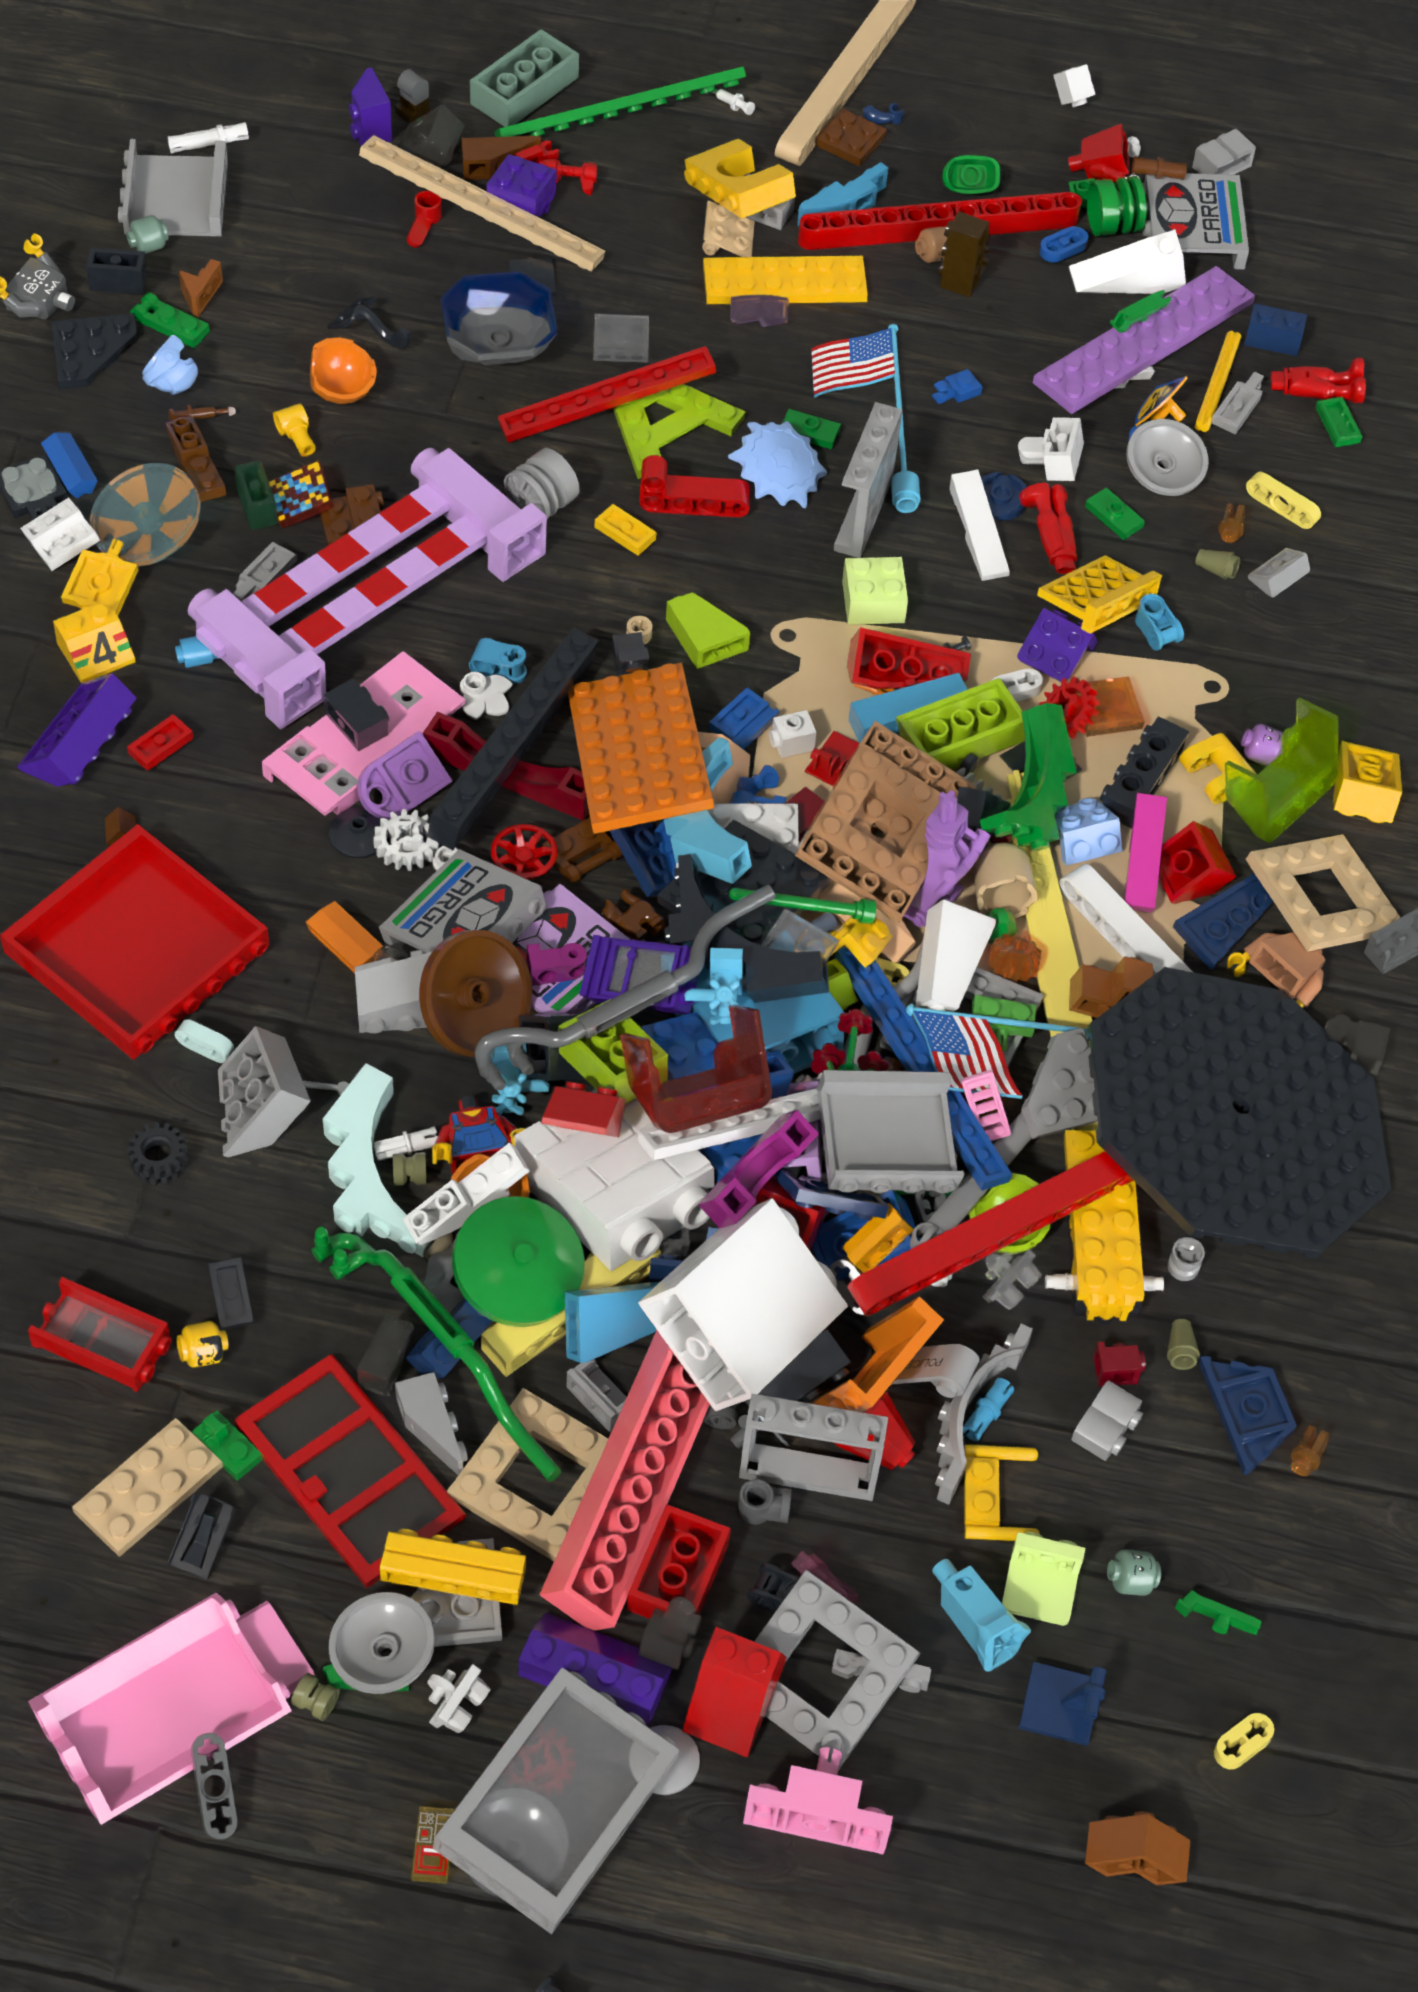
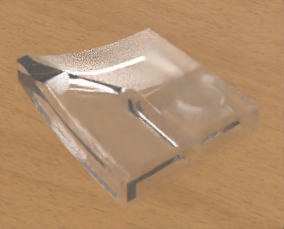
(798, 935)

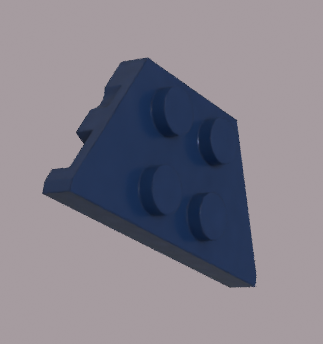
(1249, 1408)

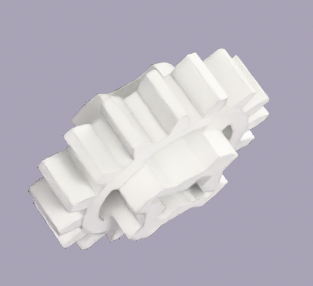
(406, 840)

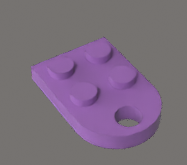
(403, 776)

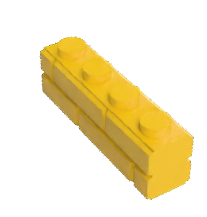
(453, 1566)

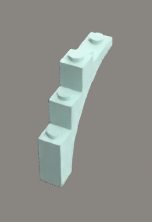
(352, 1126)

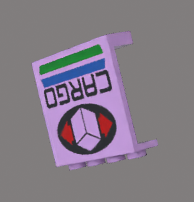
(563, 923)

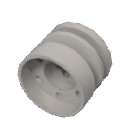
(543, 481)

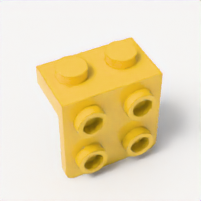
(863, 940)

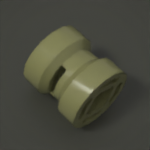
(409, 1169)
(315, 1696)

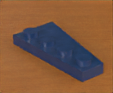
(1224, 920)

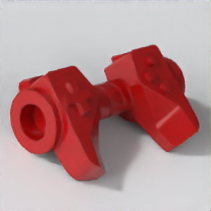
(587, 173)

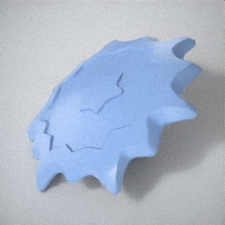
(779, 462)

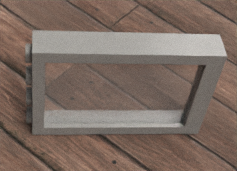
(556, 1799)

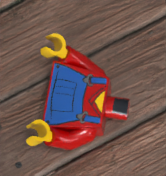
(472, 1133)

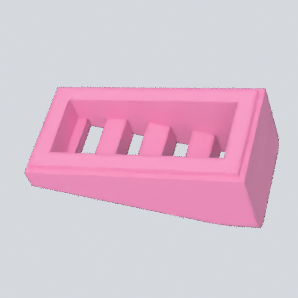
(994, 1124)

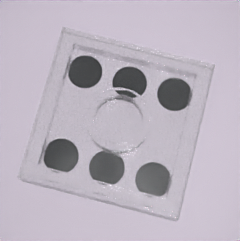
(621, 338)

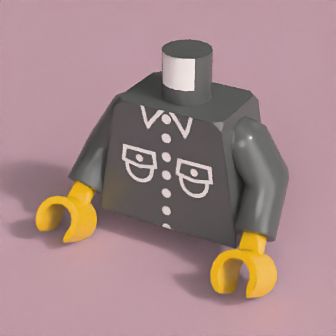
(37, 287)

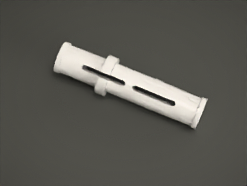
(207, 137)

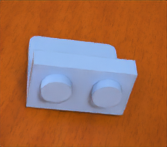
(1087, 831)

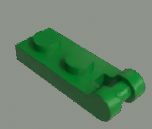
(170, 320)

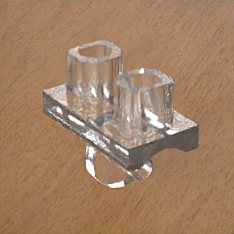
(1019, 1269)

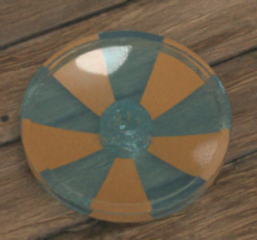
(148, 510)

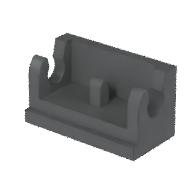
(1394, 943)

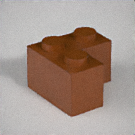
(1098, 990)
(1138, 1846)

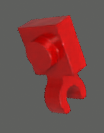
(538, 153)

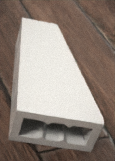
(950, 954)

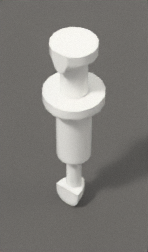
(736, 101)

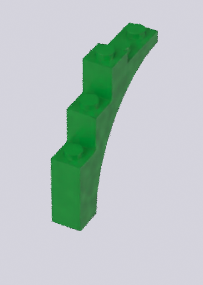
(1042, 788)

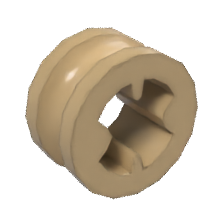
(639, 623)

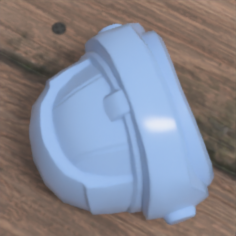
(168, 371)

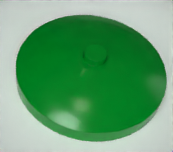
(517, 1261)

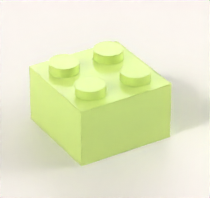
(874, 590)

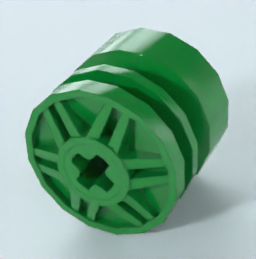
(1116, 206)

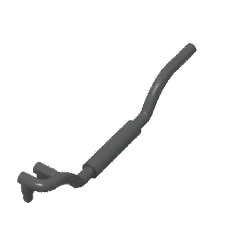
(616, 1009)

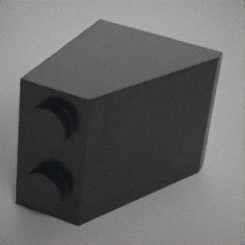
(547, 1061)

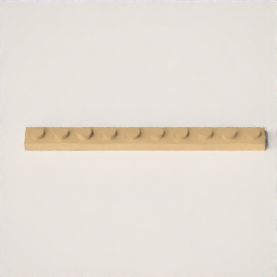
(482, 203)

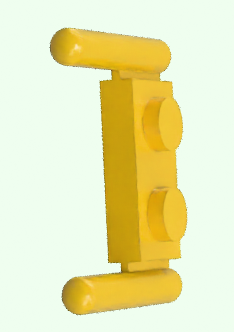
(982, 1491)

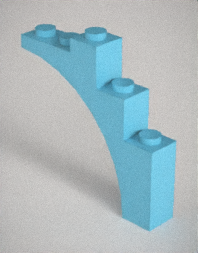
(700, 836)

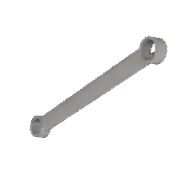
(968, 1192)

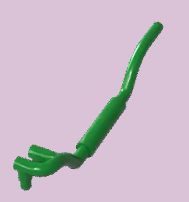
(439, 1322)

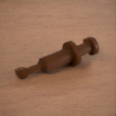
(199, 413)

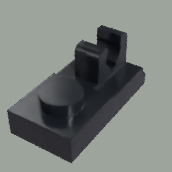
(230, 1293)

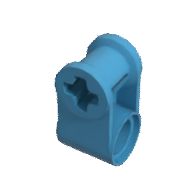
(1158, 622)
(497, 659)

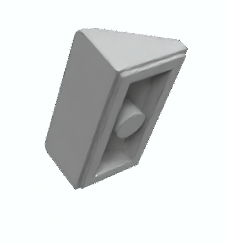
(1280, 571)

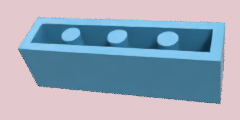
(887, 706)

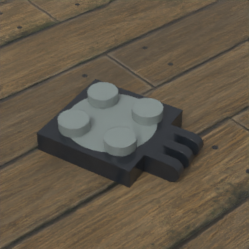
(31, 487)

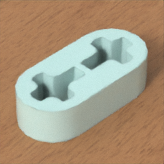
(204, 1041)

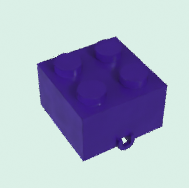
(524, 184)

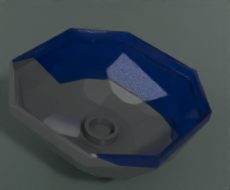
(498, 318)

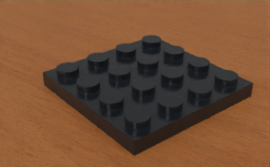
(770, 866)

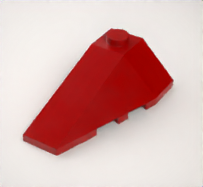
(898, 662)

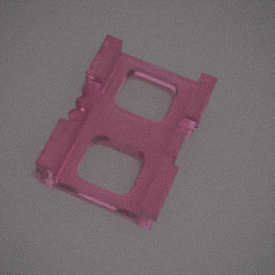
(819, 1569)

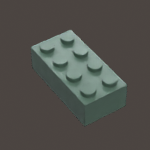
(524, 78)

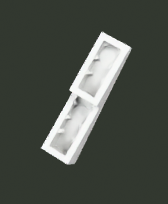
(979, 525)

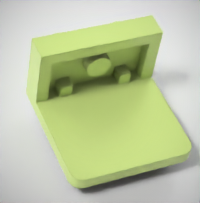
(1042, 1578)

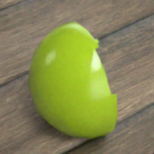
(1002, 1193)

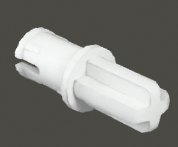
(405, 1143)

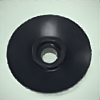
(354, 841)

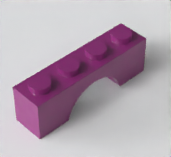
(773, 1150)

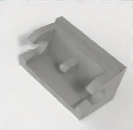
(596, 1392)

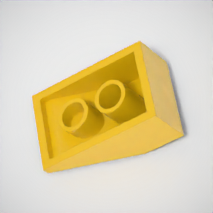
(1367, 783)

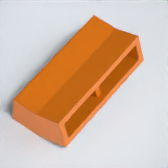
(343, 935)

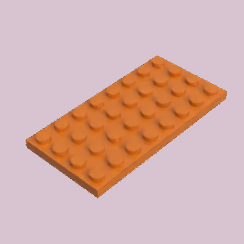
(639, 748)

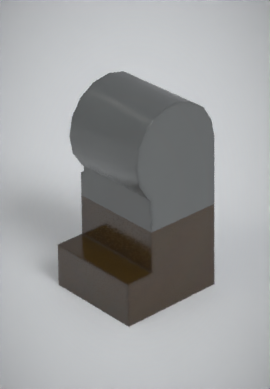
(413, 96)

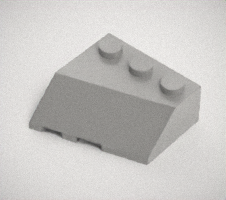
(390, 994)
(259, 1092)

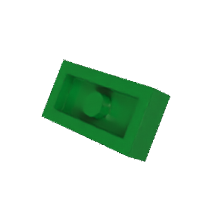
(228, 1444)

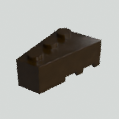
(964, 254)

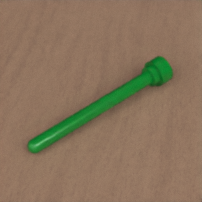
(862, 910)

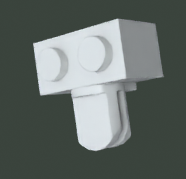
(1057, 450)

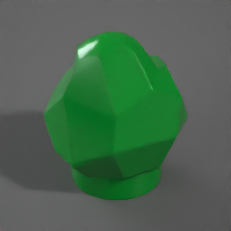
(1004, 923)

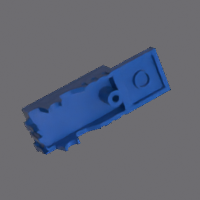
(689, 1052)

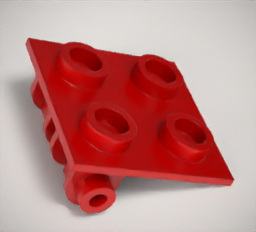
(831, 758)

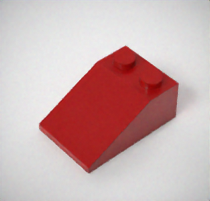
(733, 1691)

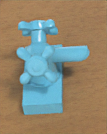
(725, 984)
(515, 1083)

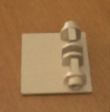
(727, 231)

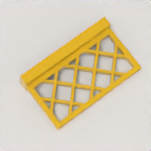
(1112, 603)

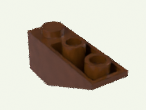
(484, 155)

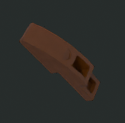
(194, 457)

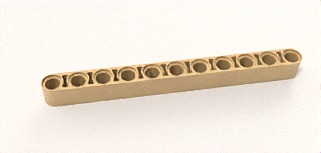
(842, 79)

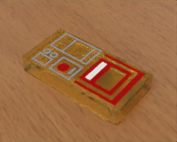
(428, 1863)

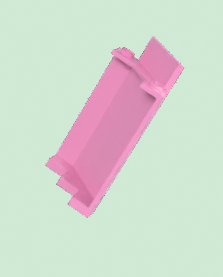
(135, 1713)

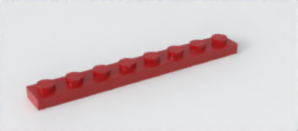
(606, 394)

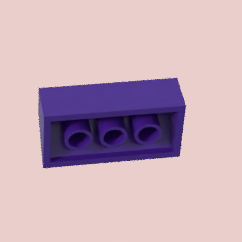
(78, 731)
(600, 1659)

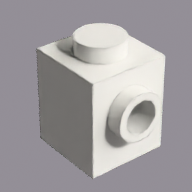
(1074, 85)
(793, 734)

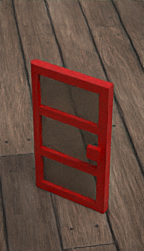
(347, 1466)

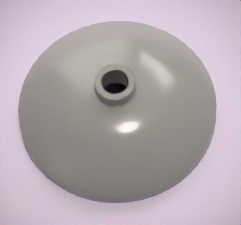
(1172, 446)
(380, 1624)

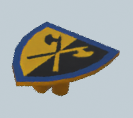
(1161, 403)

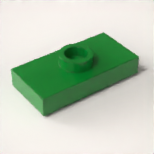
(1338, 422)
(819, 430)
(1114, 513)

